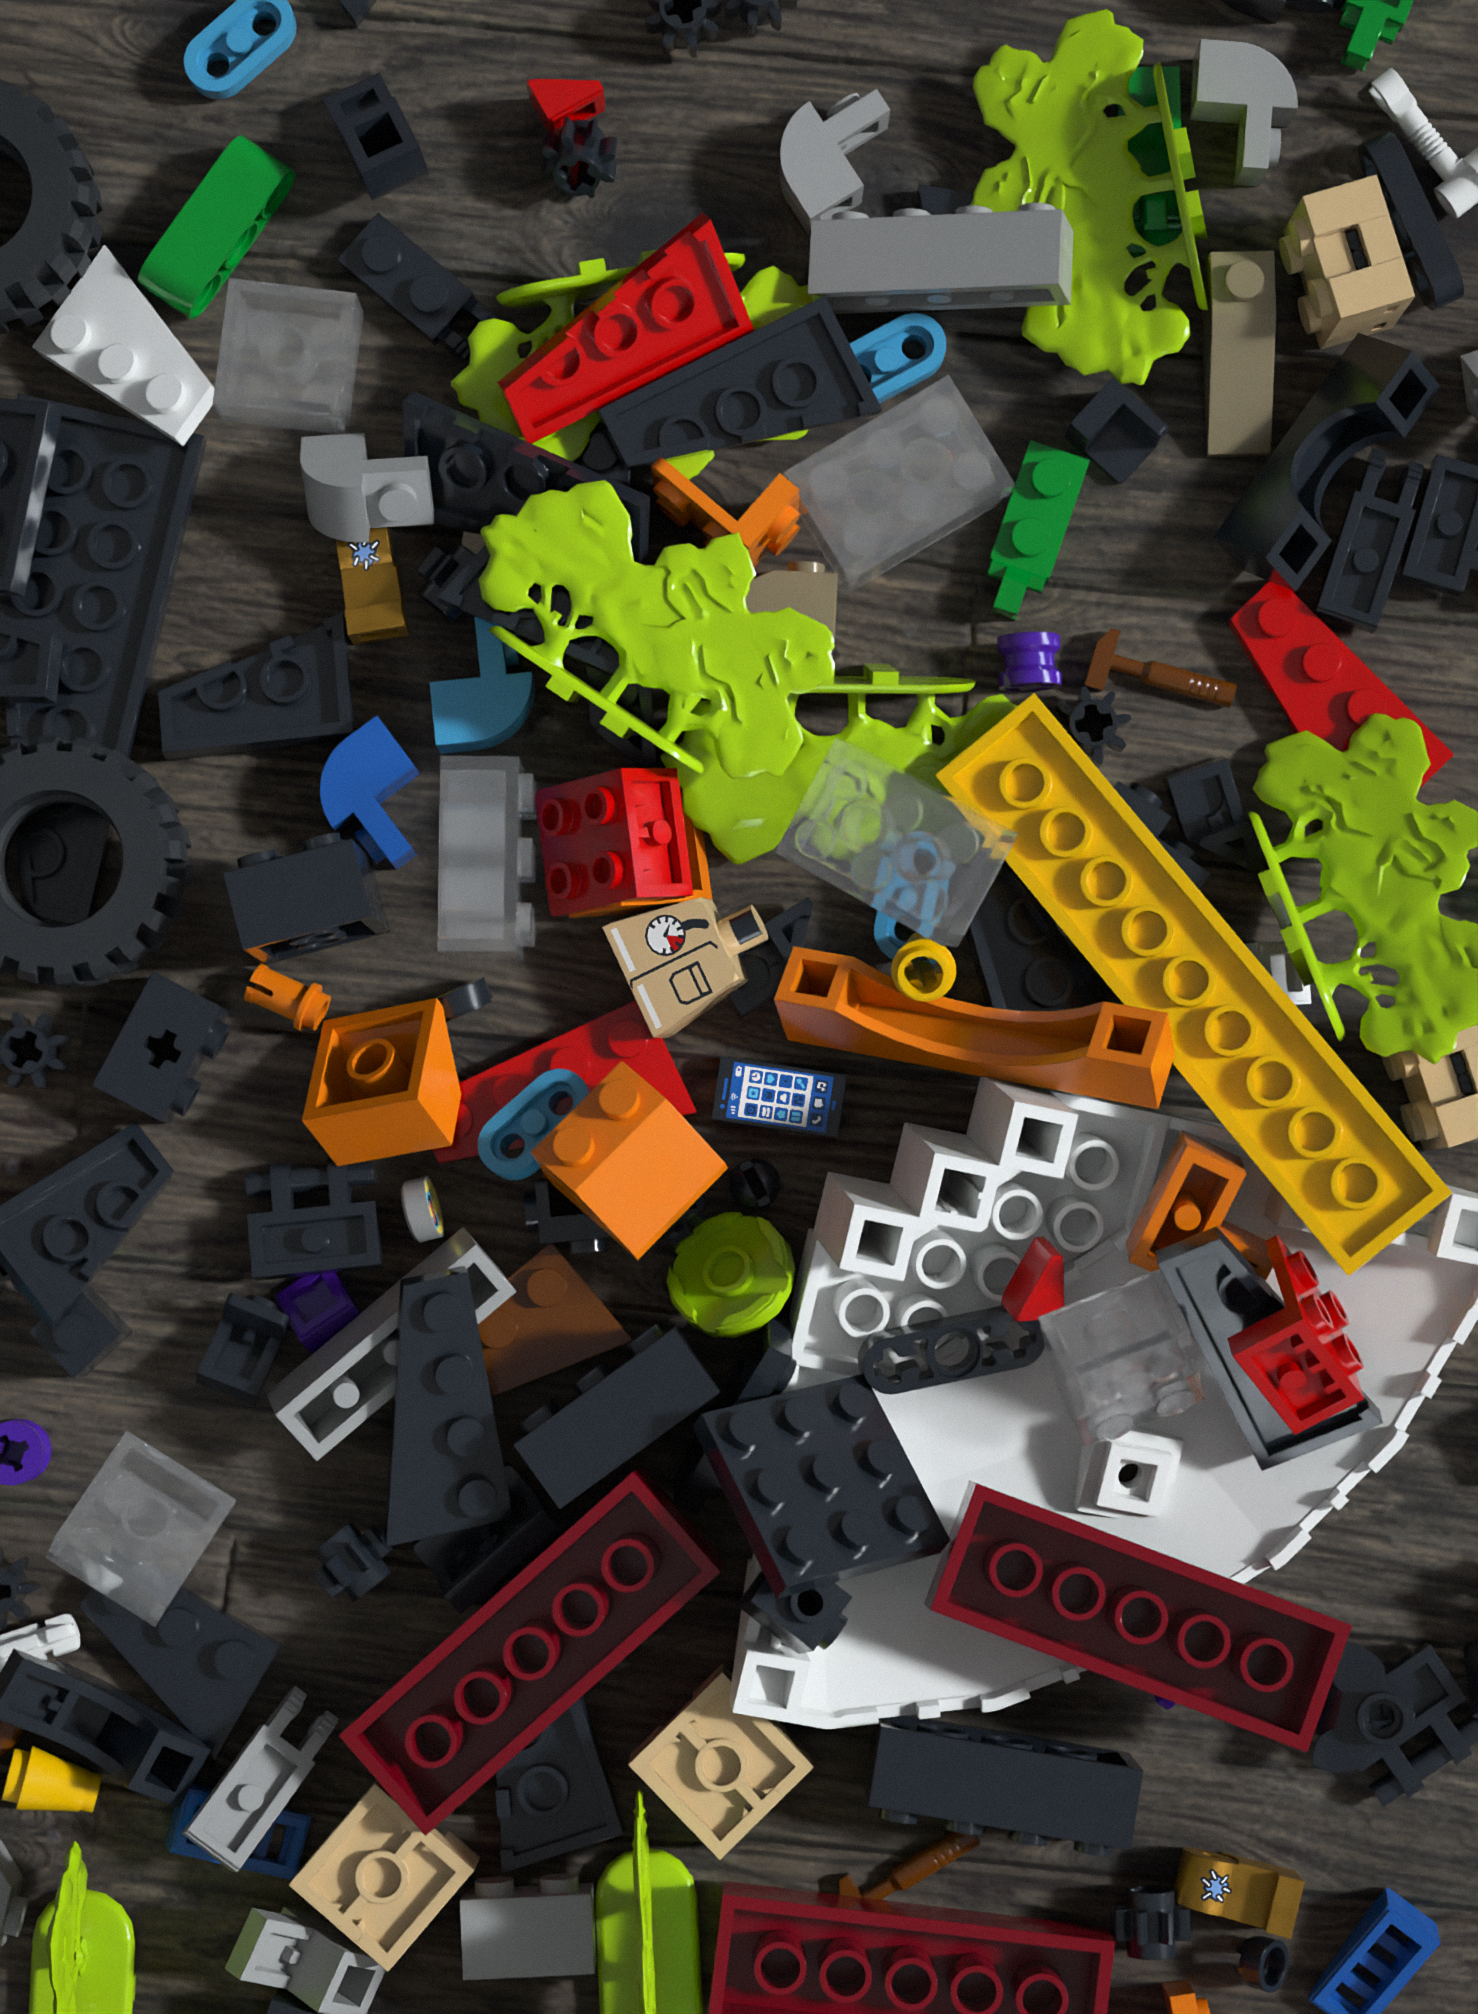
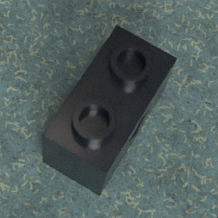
(132, 1064)

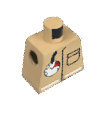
(683, 959)

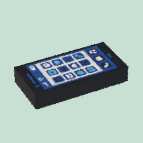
(779, 1097)

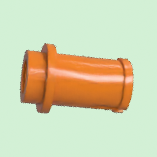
(288, 997)

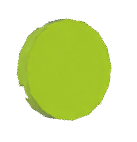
(731, 1275)

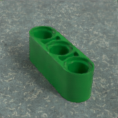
(216, 227)

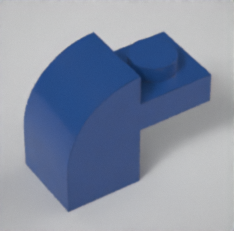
(358, 779)

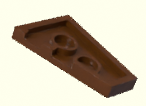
(545, 1324)

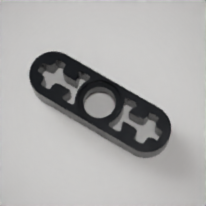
(1413, 221)
(908, 1374)

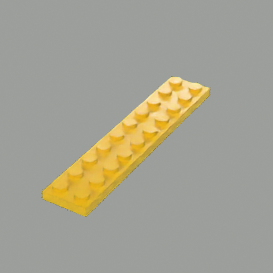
(1173, 953)

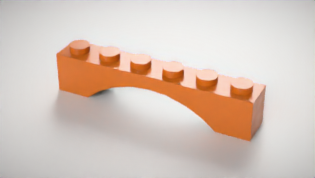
(1085, 1051)

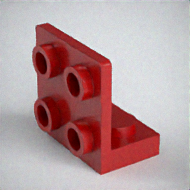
(613, 840)
(1300, 1352)

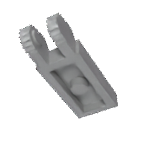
(257, 1785)

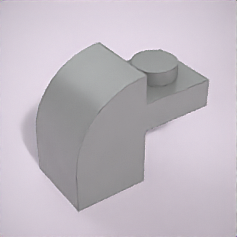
(1244, 88)
(813, 158)
(354, 494)
(307, 1959)

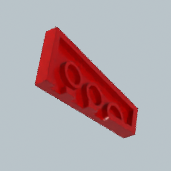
(640, 330)
(1316, 674)
(587, 1051)

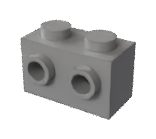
(528, 1928)

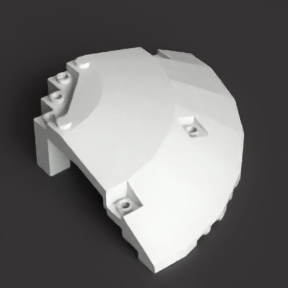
(948, 1246)

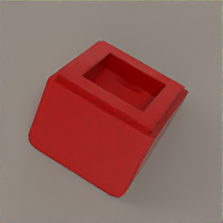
(565, 98)
(1037, 1283)

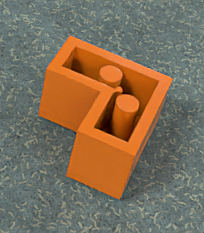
(1191, 1198)

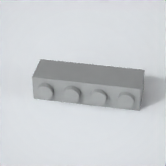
(942, 259)
(358, 1366)

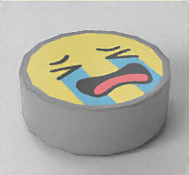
(422, 1209)

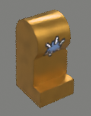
(372, 589)
(1239, 1889)

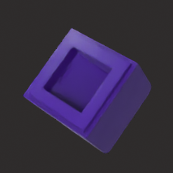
(317, 1308)

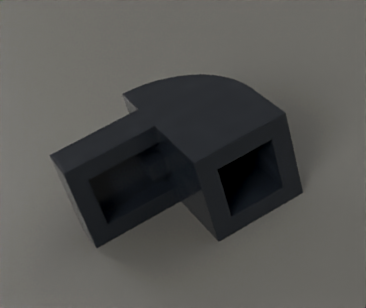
(376, 137)

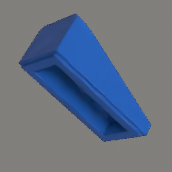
(289, 1853)
(1372, 1928)

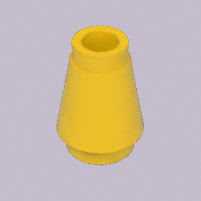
(923, 979)
(49, 1783)

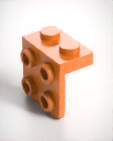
(763, 527)

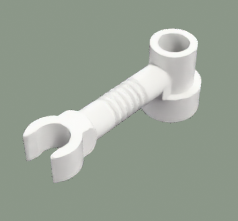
(1459, 176)

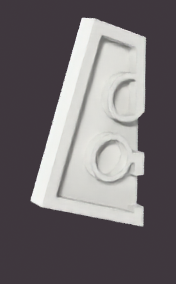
(126, 352)

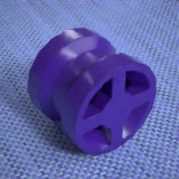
(1029, 661)
(27, 1446)

